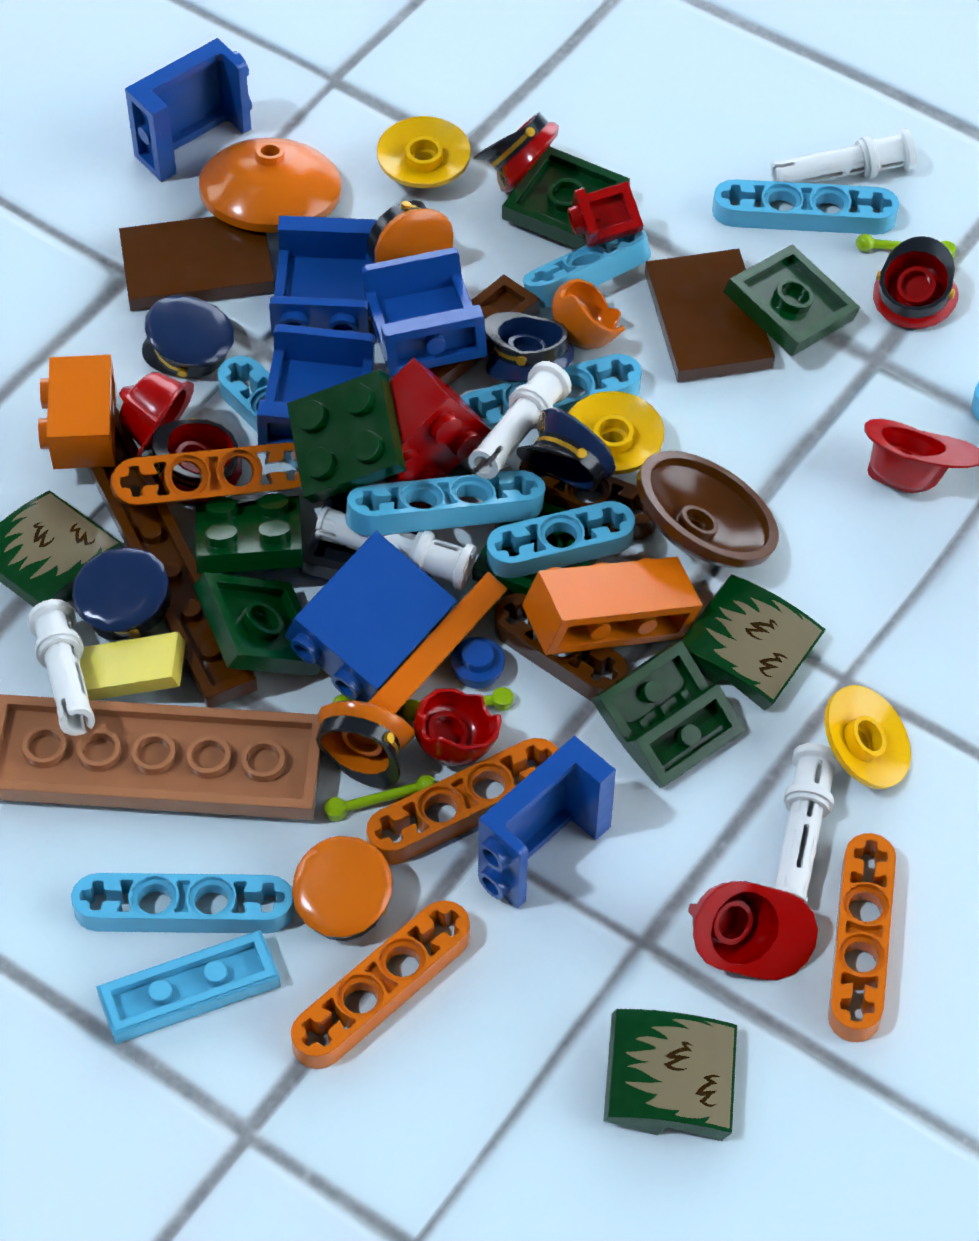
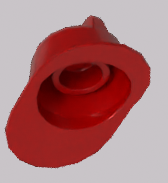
(151, 404)
(912, 457)
(753, 930)

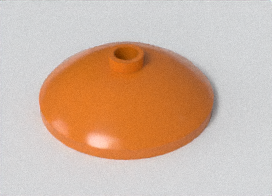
(268, 179)

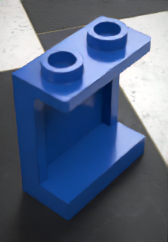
(187, 102)
(321, 273)
(423, 310)
(306, 363)
(369, 618)
(564, 788)

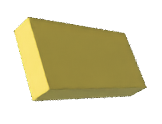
(133, 665)

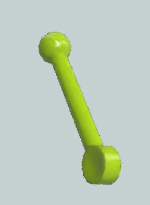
(866, 242)
(500, 699)
(337, 808)

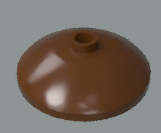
(706, 510)

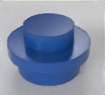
(477, 662)

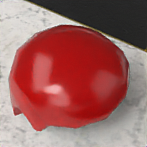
(455, 727)

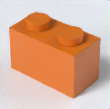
(79, 412)

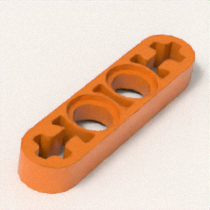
(211, 468)
(439, 643)
(459, 793)
(861, 935)
(375, 978)

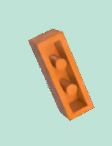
(611, 605)

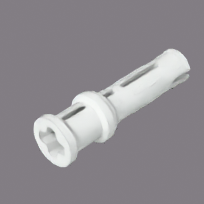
(863, 158)
(545, 387)
(429, 554)
(60, 652)
(808, 803)

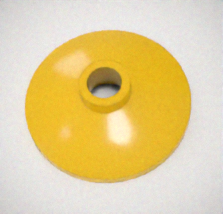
(423, 152)
(626, 421)
(867, 737)

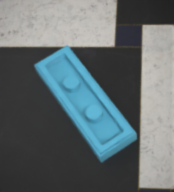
(188, 986)

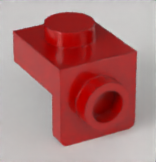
(604, 214)

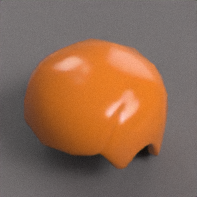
(585, 315)

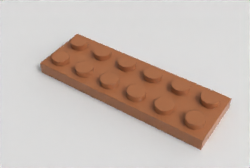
(162, 758)

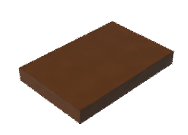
(194, 260)
(699, 322)

